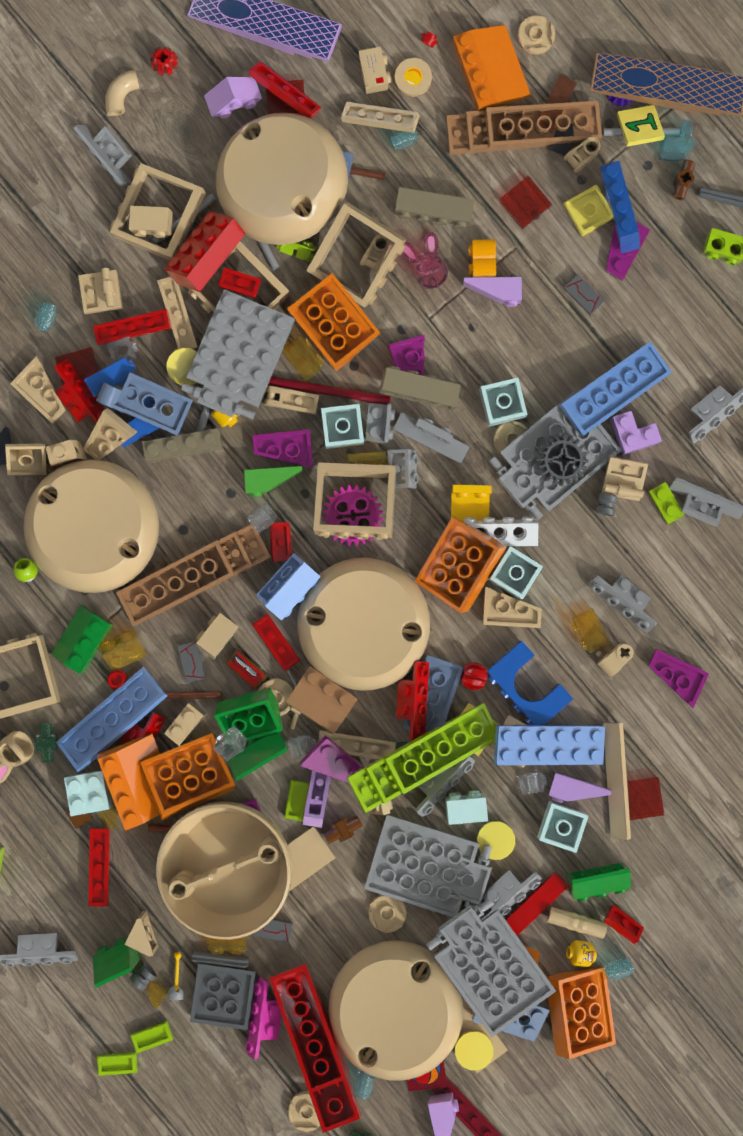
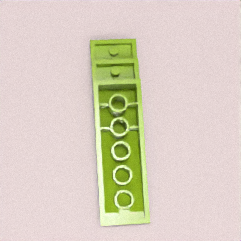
(422, 758)

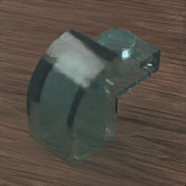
(678, 148)

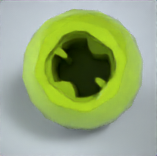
(25, 570)

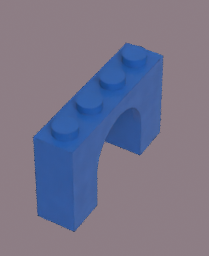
(617, 194)
(116, 375)
(504, 672)

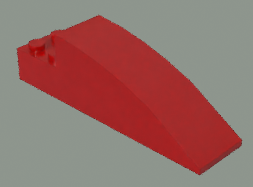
(316, 1048)

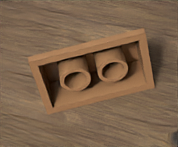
(321, 700)

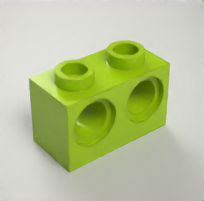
(725, 241)

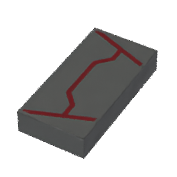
(583, 294)
(191, 662)
(275, 930)

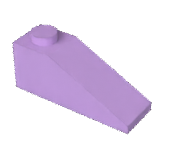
(500, 289)
(572, 789)
(316, 799)
(443, 1113)

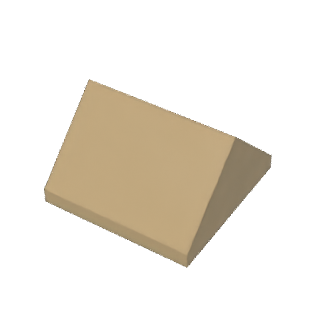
(26, 459)
(142, 936)

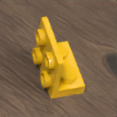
(470, 501)

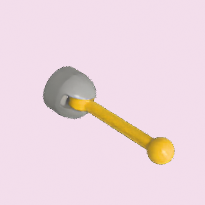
(176, 991)

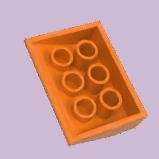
(490, 67)
(333, 322)
(460, 564)
(187, 776)
(127, 781)
(581, 1012)

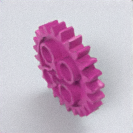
(351, 497)

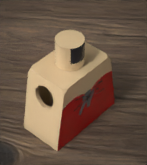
(65, 453)

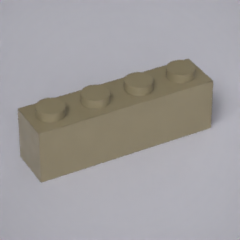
(434, 207)
(420, 388)
(182, 445)

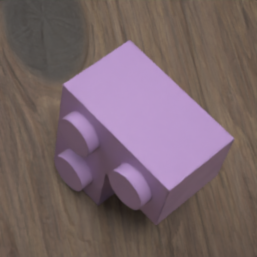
(231, 95)
(629, 437)

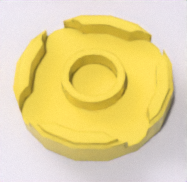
(179, 365)
(499, 837)
(474, 1050)

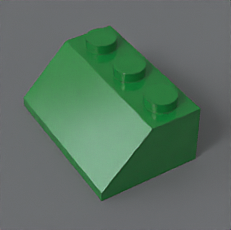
(82, 640)
(252, 714)
(257, 754)
(599, 881)

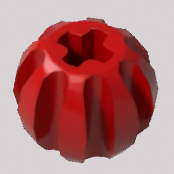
(163, 67)
(474, 676)

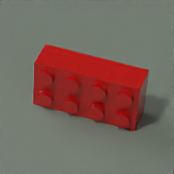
(204, 251)

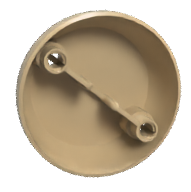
(279, 172)
(91, 526)
(364, 624)
(225, 870)
(395, 1011)

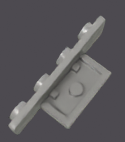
(108, 150)
(713, 411)
(431, 436)
(705, 504)
(626, 599)
(439, 785)
(509, 890)
(38, 949)

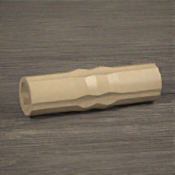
(577, 922)

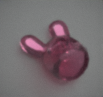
(429, 266)

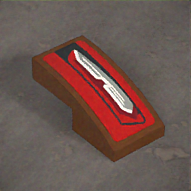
(246, 669)

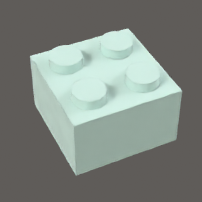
(503, 402)
(342, 426)
(515, 572)
(87, 793)
(466, 808)
(562, 826)

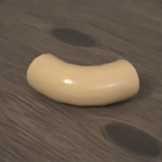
(118, 90)

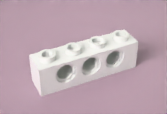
(528, 537)

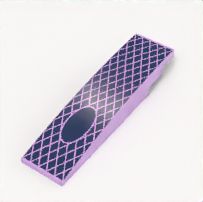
(271, 25)

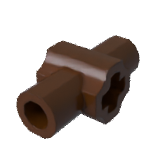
(686, 172)
(343, 829)

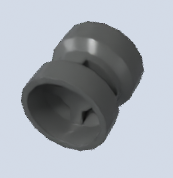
(606, 504)
(143, 976)

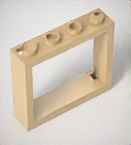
(184, 225)
(388, 265)
(262, 271)
(355, 470)
(55, 698)

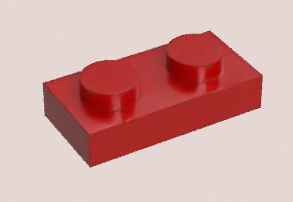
(239, 282)
(280, 541)
(623, 924)

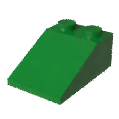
(113, 962)

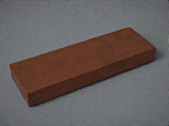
(559, 94)

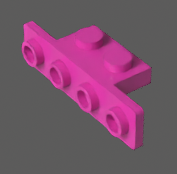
(264, 1019)

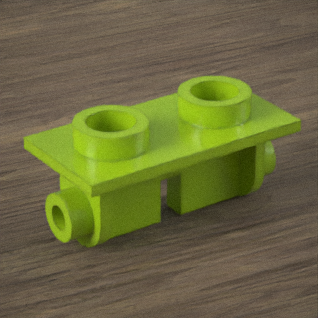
(304, 249)

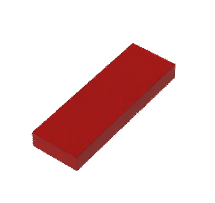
(276, 642)

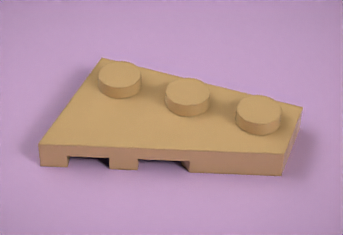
(39, 390)
(107, 435)
(508, 611)

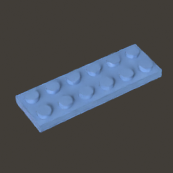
(615, 389)
(111, 719)
(549, 745)

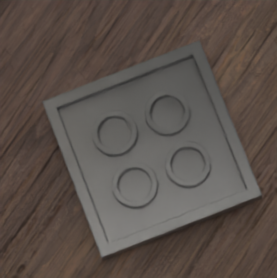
(223, 996)

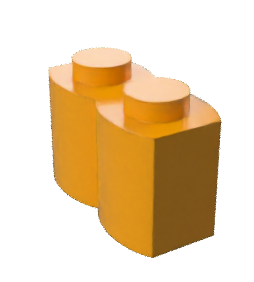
(483, 258)

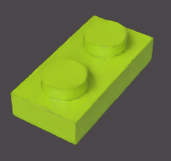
(666, 503)

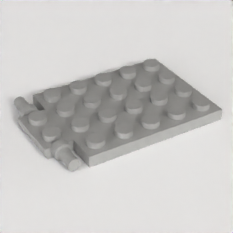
(238, 355)
(524, 479)
(428, 867)
(490, 967)

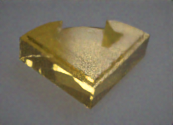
(109, 818)
(156, 994)

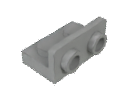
(378, 423)
(406, 467)

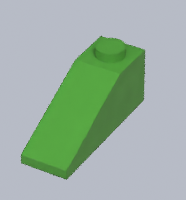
(264, 480)

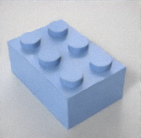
(288, 586)

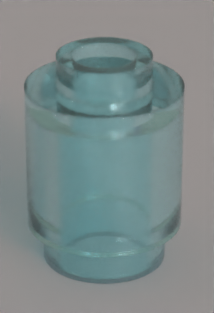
(403, 140)
(45, 317)
(619, 969)
(363, 1085)

